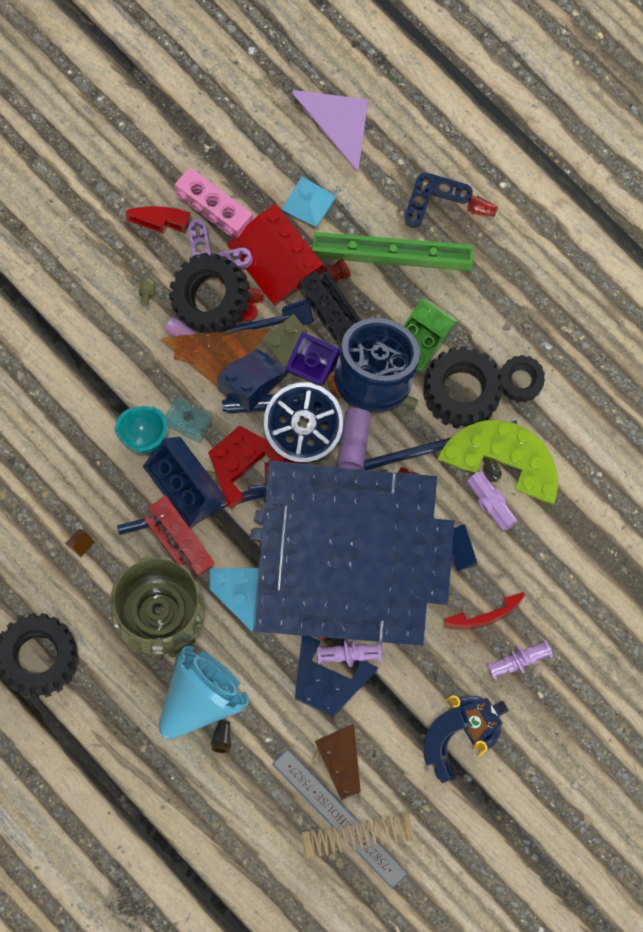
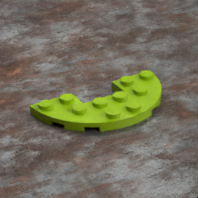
(508, 445)

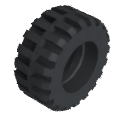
(192, 276)
(463, 362)
(54, 677)

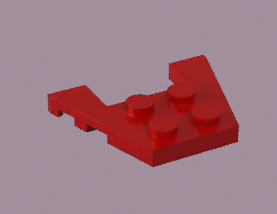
(237, 455)

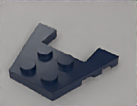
(325, 688)

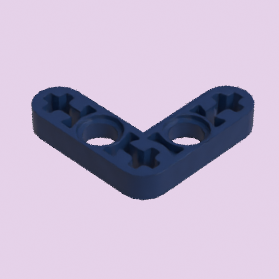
(433, 189)

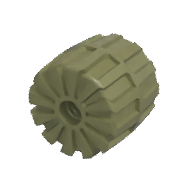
(153, 585)

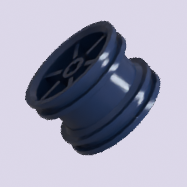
(282, 405)

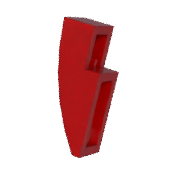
(160, 218)

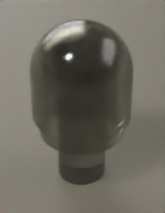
(491, 470)

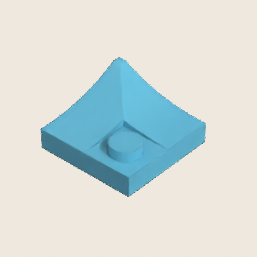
(308, 203)

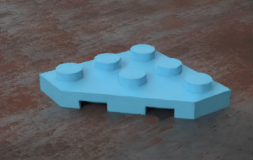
(236, 590)

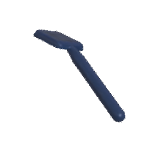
(300, 309)

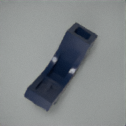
(438, 738)

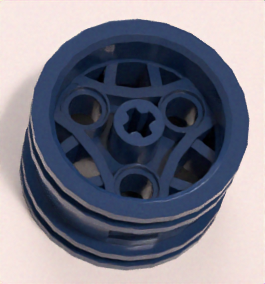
(376, 364)

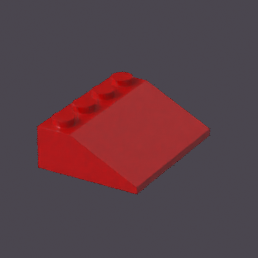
(278, 254)

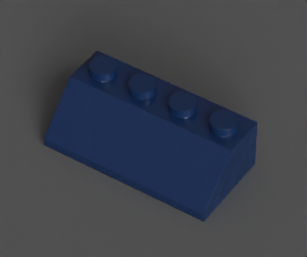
(184, 481)

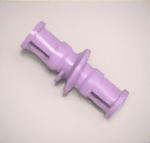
(350, 653)
(520, 659)

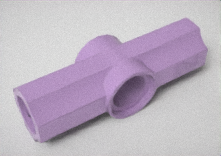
(491, 501)

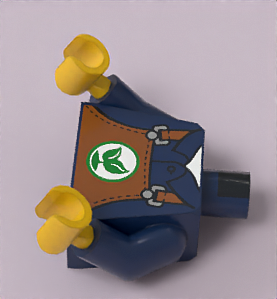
(483, 718)

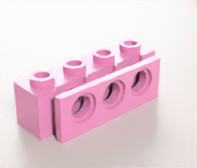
(224, 206)

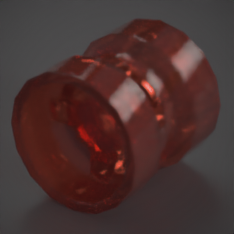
(338, 270)

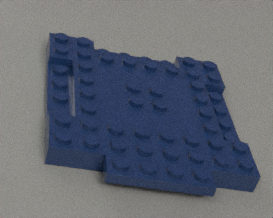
(350, 554)

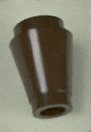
(222, 737)

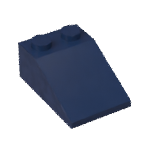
(250, 378)

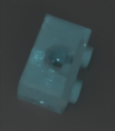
(195, 428)

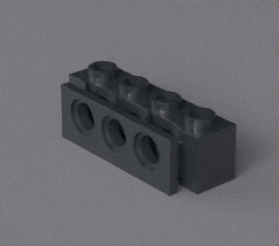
(325, 307)

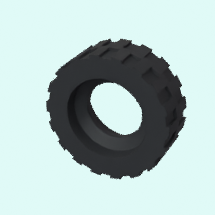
(522, 363)

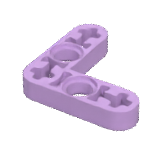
(194, 241)

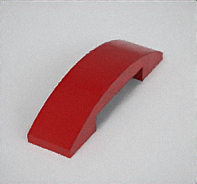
(460, 621)

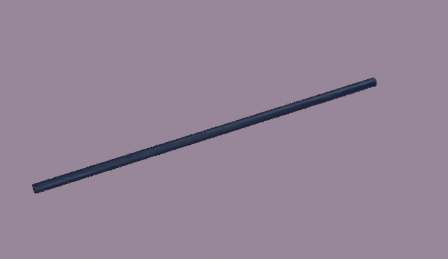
(368, 464)

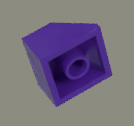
(313, 359)

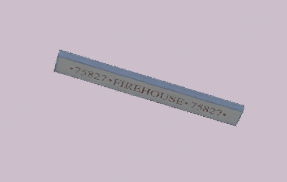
(337, 815)

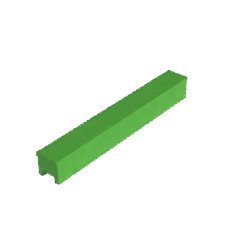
(393, 251)

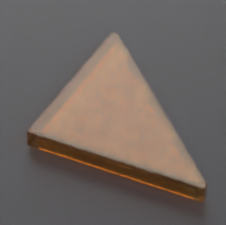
(214, 351)

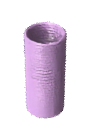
(354, 439)

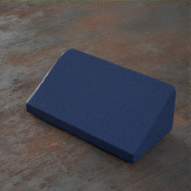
(463, 549)

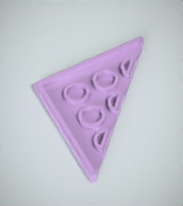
(339, 119)

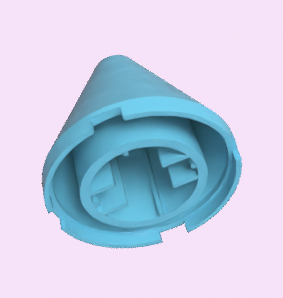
(199, 694)

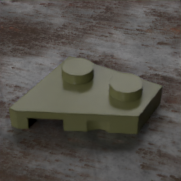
(284, 338)

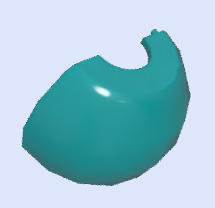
(141, 429)

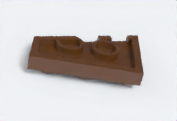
(341, 761)

